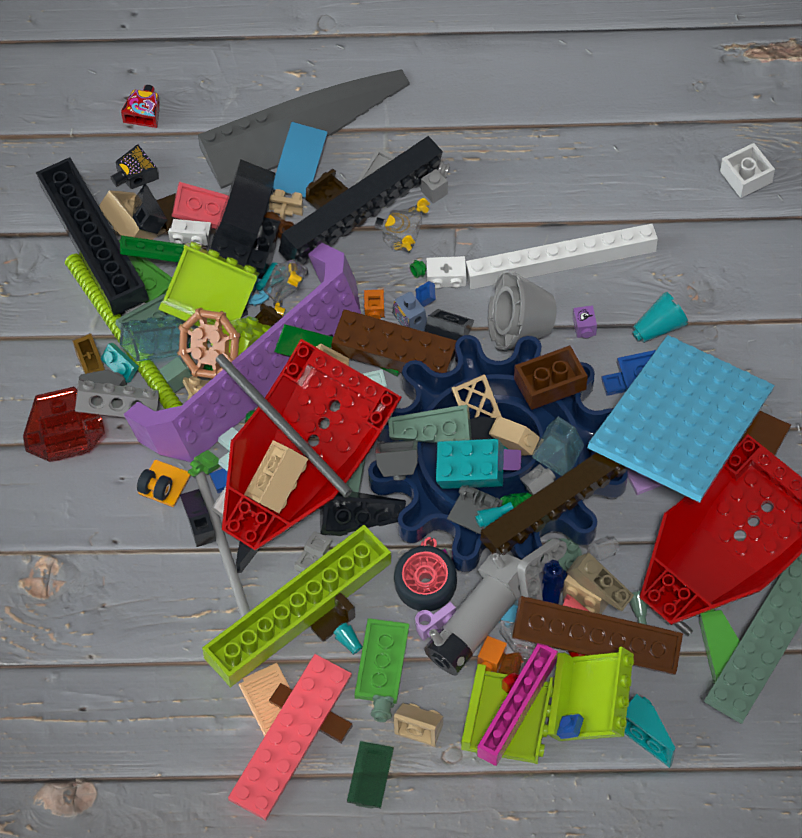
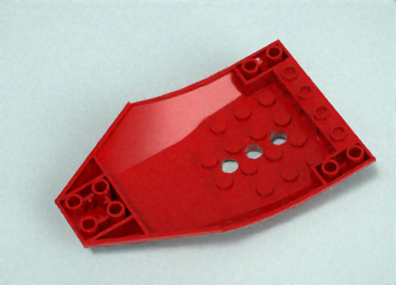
(304, 399)
(695, 553)

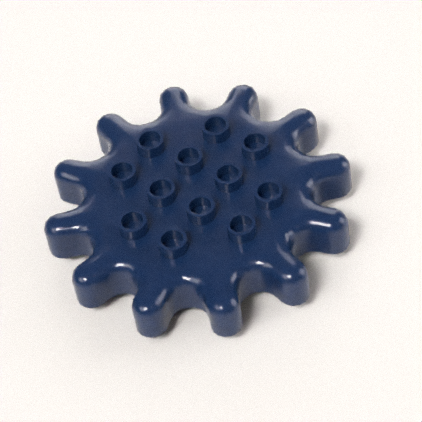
(433, 504)

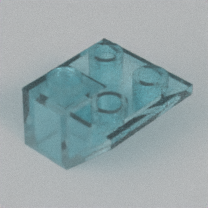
(559, 447)

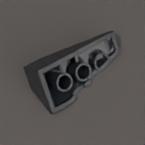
(358, 509)

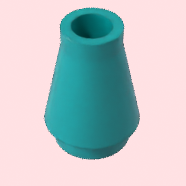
(348, 638)

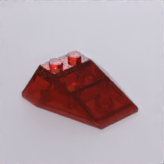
(57, 430)

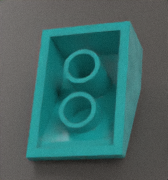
(648, 730)

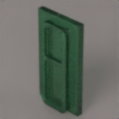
(370, 775)

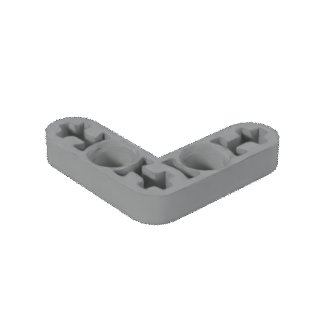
(530, 567)

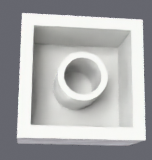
(747, 170)

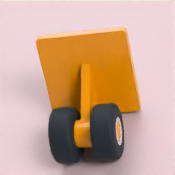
(162, 483)

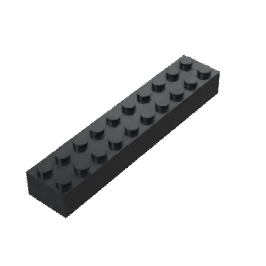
(360, 201)
(92, 236)

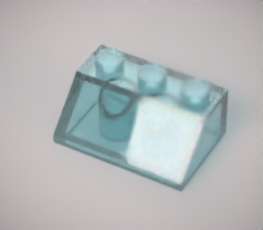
(151, 337)

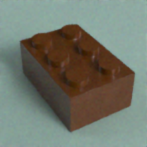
(550, 377)

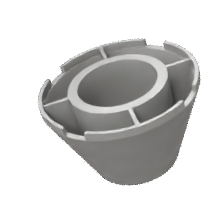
(519, 310)

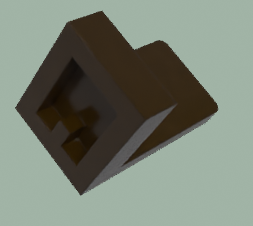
(341, 613)

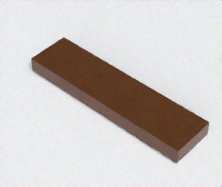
(333, 726)

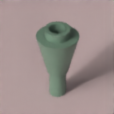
(639, 607)

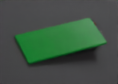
(292, 335)

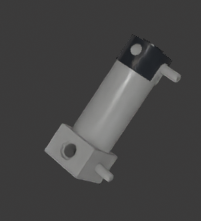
(477, 615)

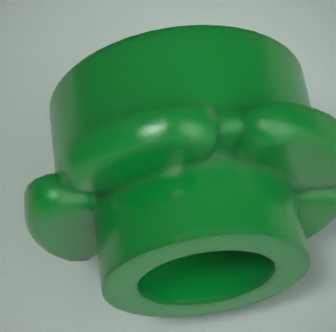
(418, 268)

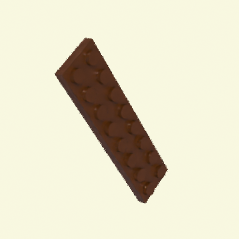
(596, 634)

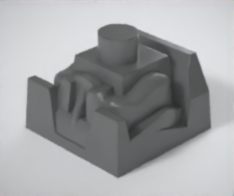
(397, 458)

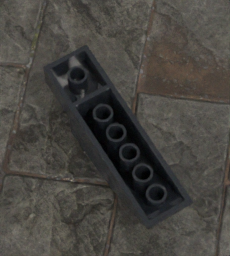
(243, 212)

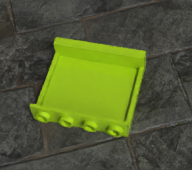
(208, 283)
(596, 690)
(485, 703)

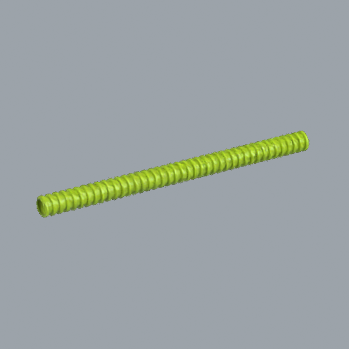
(146, 368)

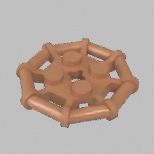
(199, 342)

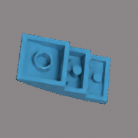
(299, 159)

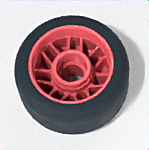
(420, 564)

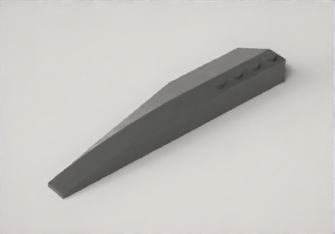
(263, 134)

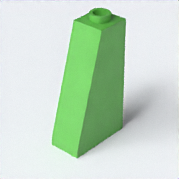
(718, 640)

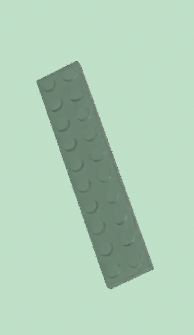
(760, 647)

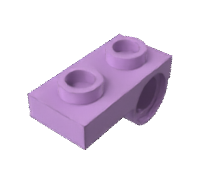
(435, 620)

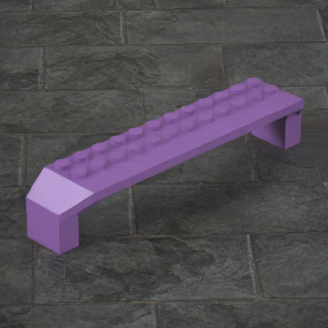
(222, 403)

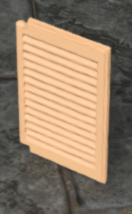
(258, 690)

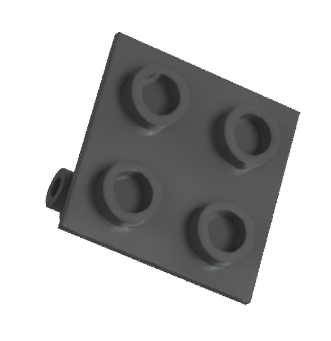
(467, 506)

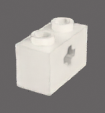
(446, 271)

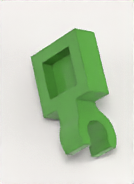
(204, 462)

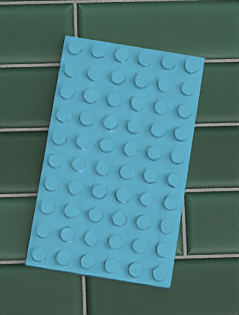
(682, 418)

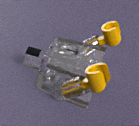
(284, 281)

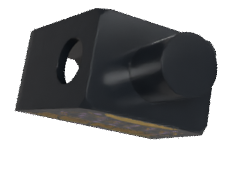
(135, 169)

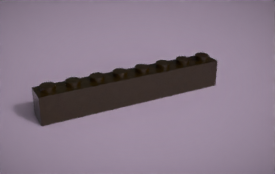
(550, 503)

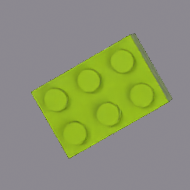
(249, 330)

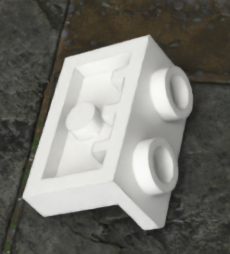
(187, 231)

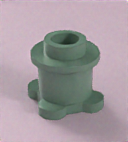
(382, 708)

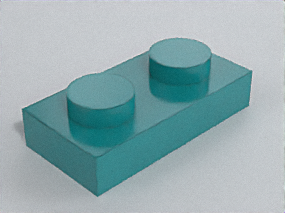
(119, 362)

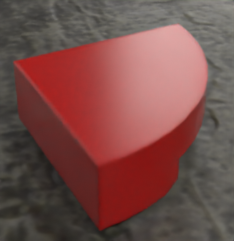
(508, 682)

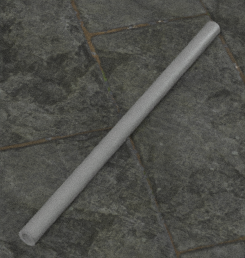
(223, 546)

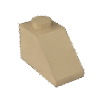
(514, 435)

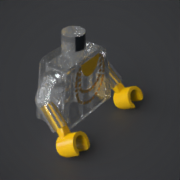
(403, 226)

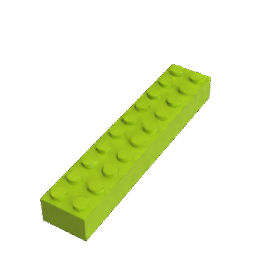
(296, 606)

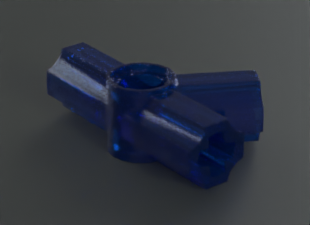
(553, 581)

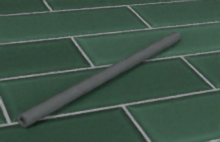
(285, 427)

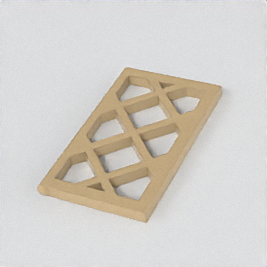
(487, 394)

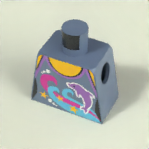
(407, 309)

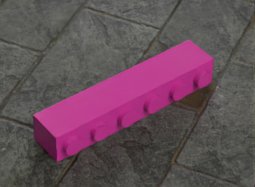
(517, 704)

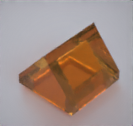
(511, 663)

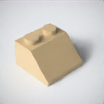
(418, 724)

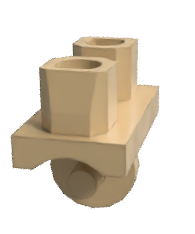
(284, 205)

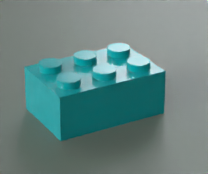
(470, 463)

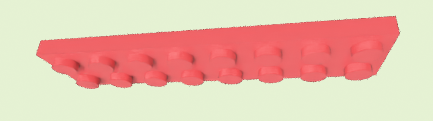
(289, 737)

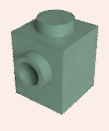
(175, 372)

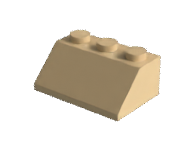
(118, 210)
(276, 476)

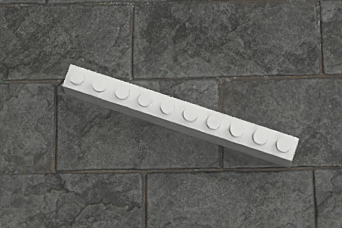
(563, 255)

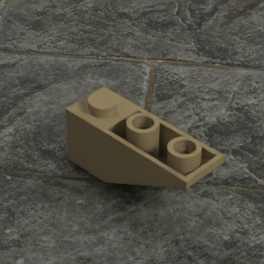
(599, 581)

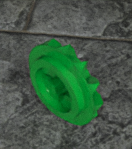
(515, 499)

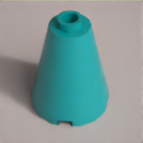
(660, 319)

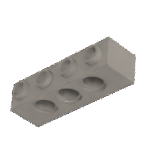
(106, 404)

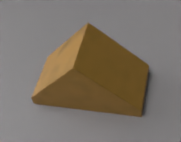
(88, 354)

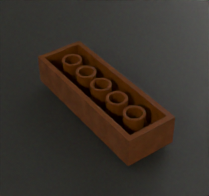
(390, 344)

